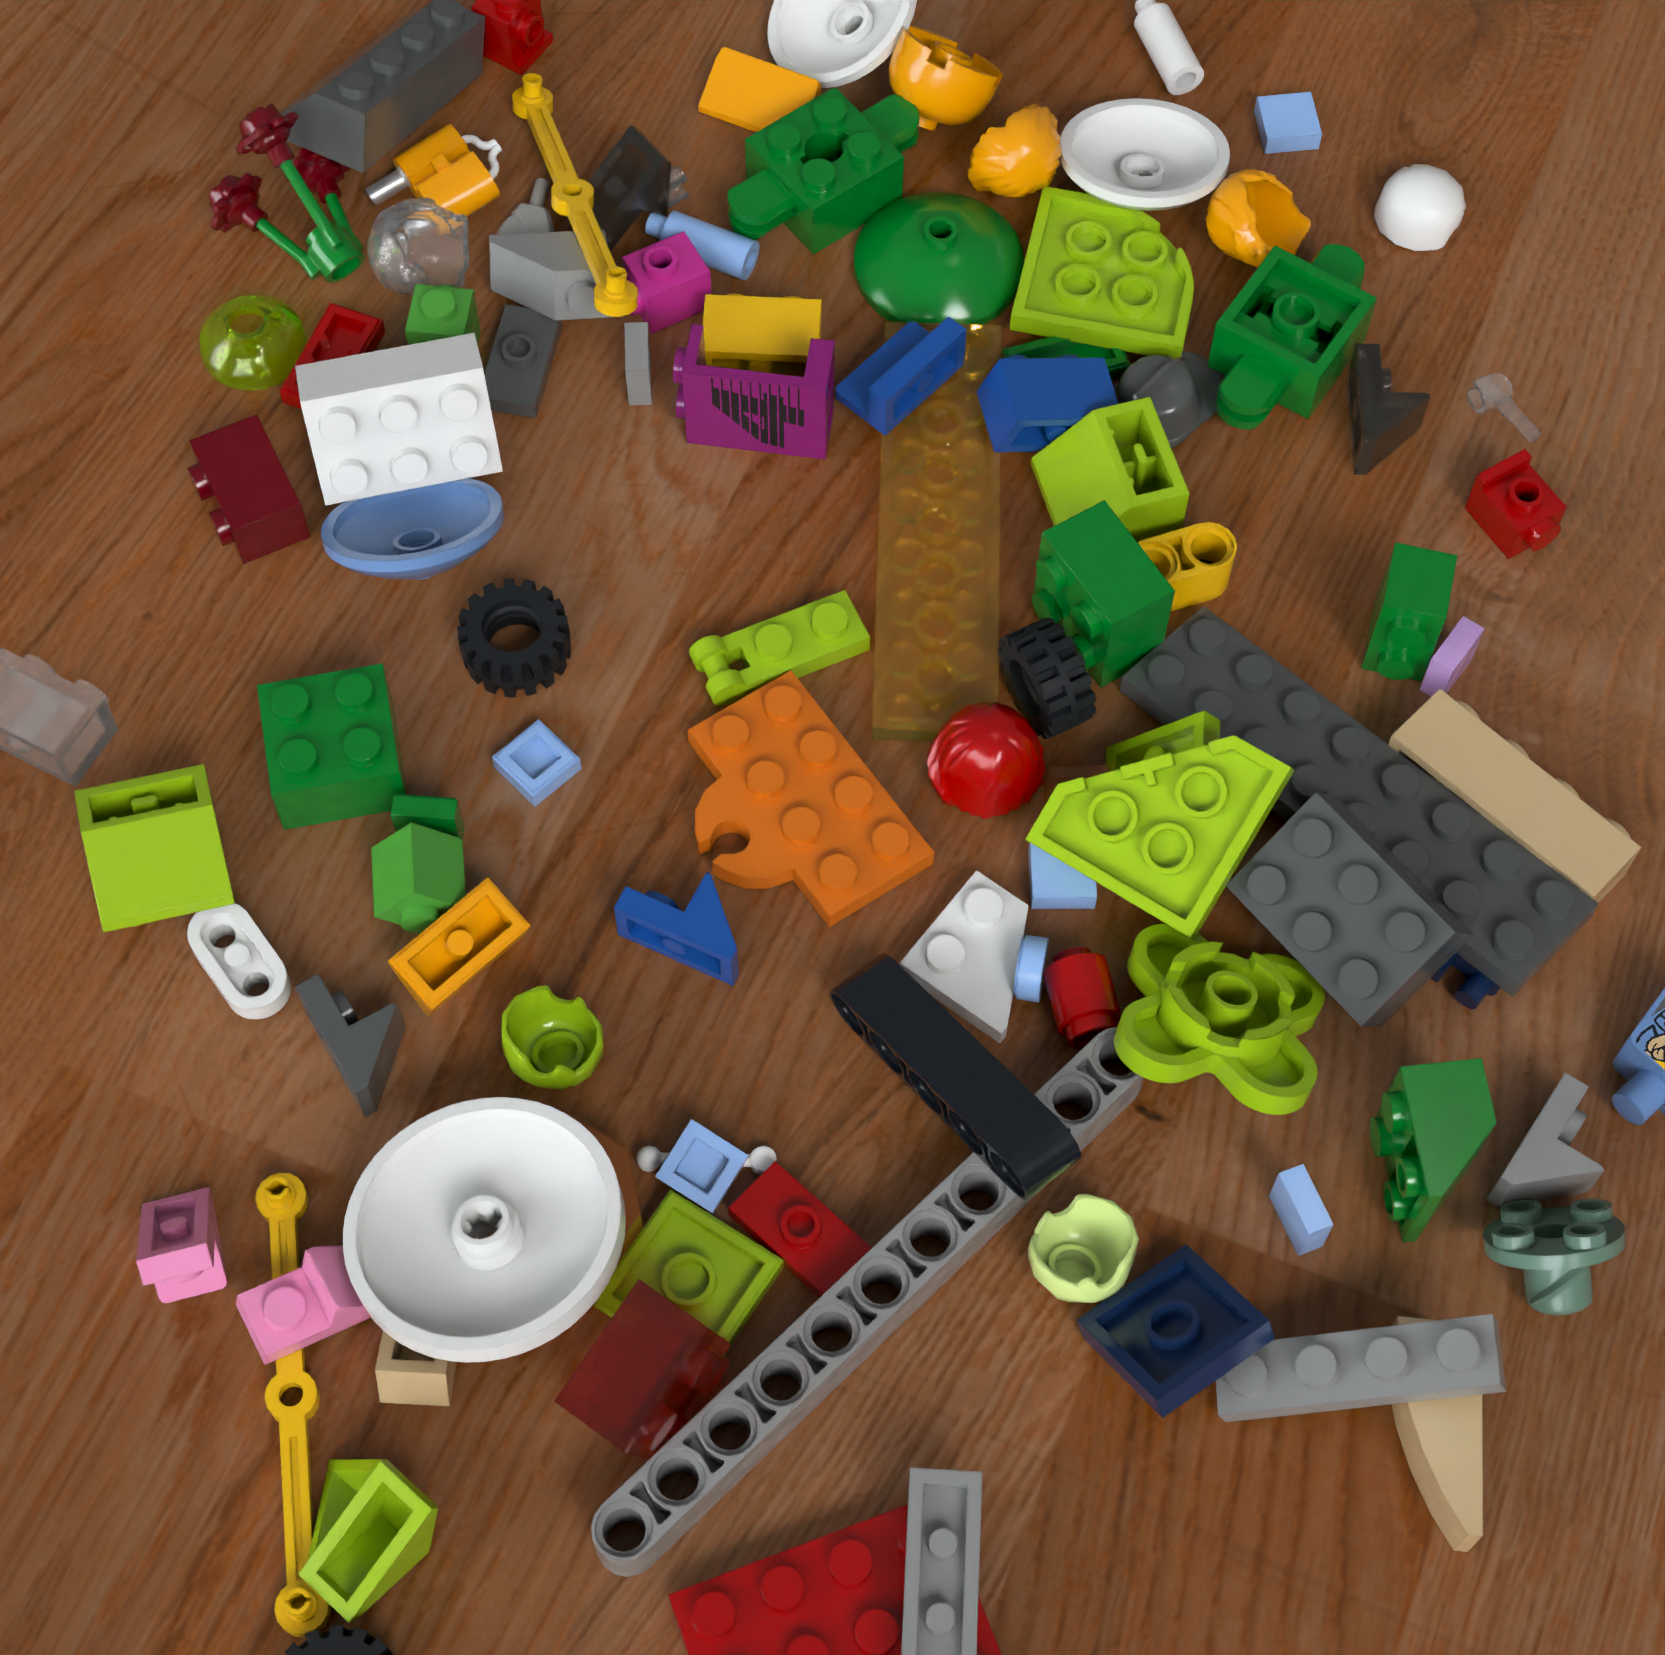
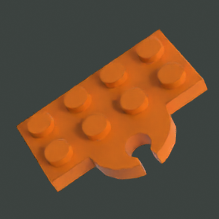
(800, 804)

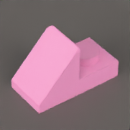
(181, 1246)
(302, 1305)

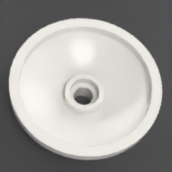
(836, 37)
(1144, 153)

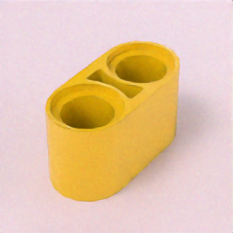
(1178, 558)

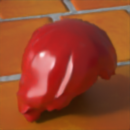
(986, 760)

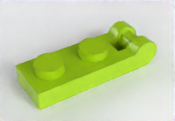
(794, 641)

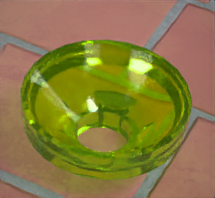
(253, 358)

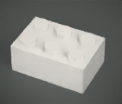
(398, 418)

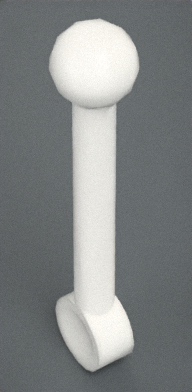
(760, 1159)

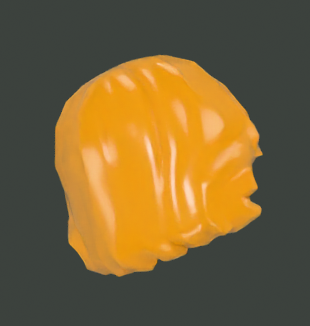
(1018, 155)
(1254, 214)

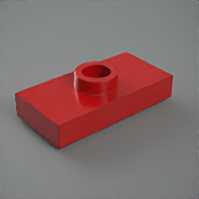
(337, 335)
(798, 1229)

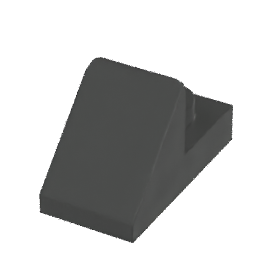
(359, 1048)

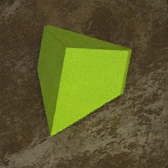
(366, 1533)

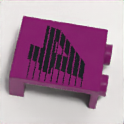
(756, 407)

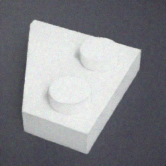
(973, 954)

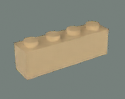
(1516, 794)

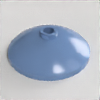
(413, 529)

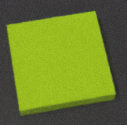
(696, 1266)

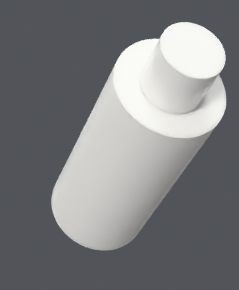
(1167, 47)

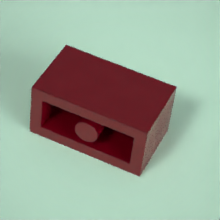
(249, 490)

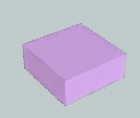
(1452, 657)

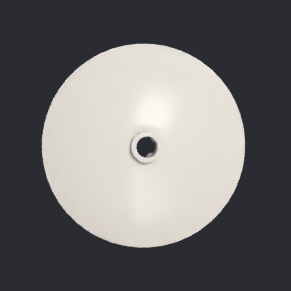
(484, 1229)

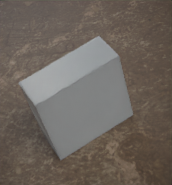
(638, 363)

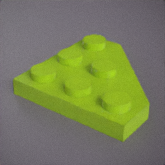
(1165, 826)

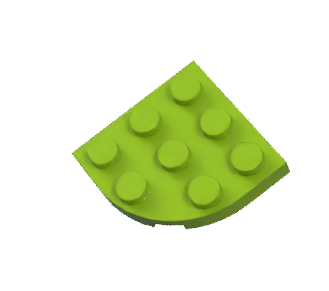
(1103, 278)

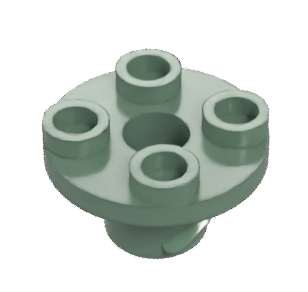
(1555, 1249)

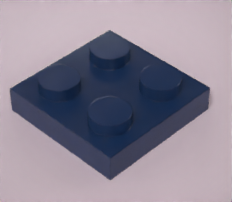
(1175, 1330)

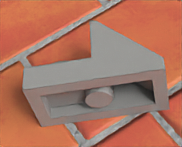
(1544, 1161)

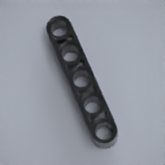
(956, 1076)

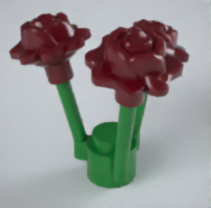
(332, 247)

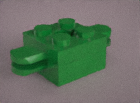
(824, 169)
(1289, 334)

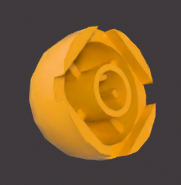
(940, 78)

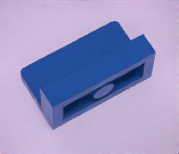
(903, 373)

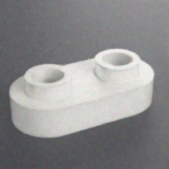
(242, 963)

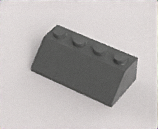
(390, 85)

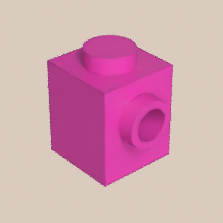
(668, 281)

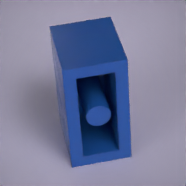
(1040, 398)

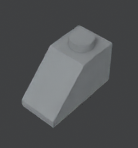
(544, 273)

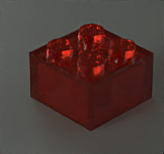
(644, 1373)

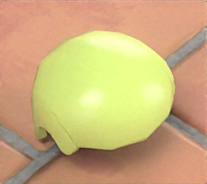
(1084, 1249)

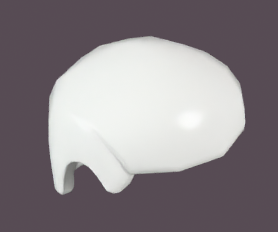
(1420, 207)

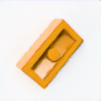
(753, 90)
(458, 946)

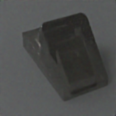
(629, 181)
(1377, 416)

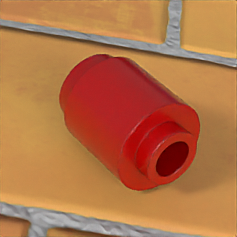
(1081, 995)

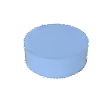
(1030, 968)

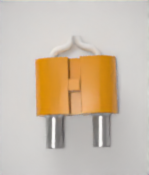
(443, 171)

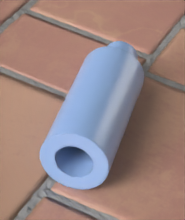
(716, 246)

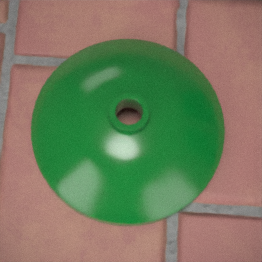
(924, 279)

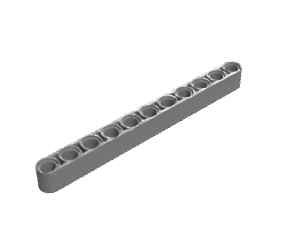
(847, 1309)

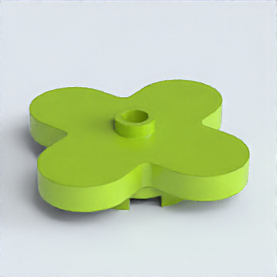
(1220, 1018)

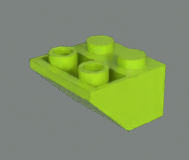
(1116, 458)
(153, 848)

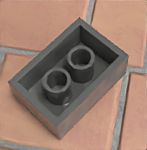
(1348, 910)

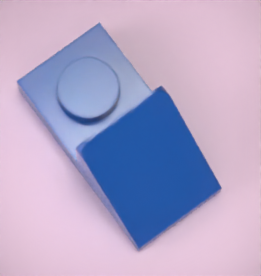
(692, 937)

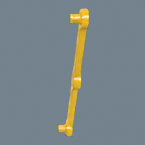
(575, 199)
(298, 1607)

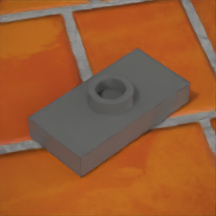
(521, 360)

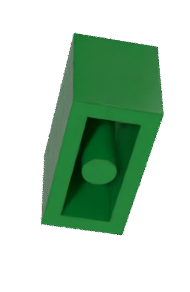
(1409, 612)

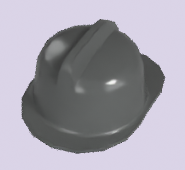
(1179, 388)

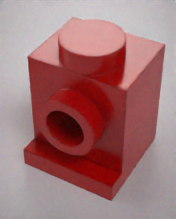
(513, 32)
(1515, 506)

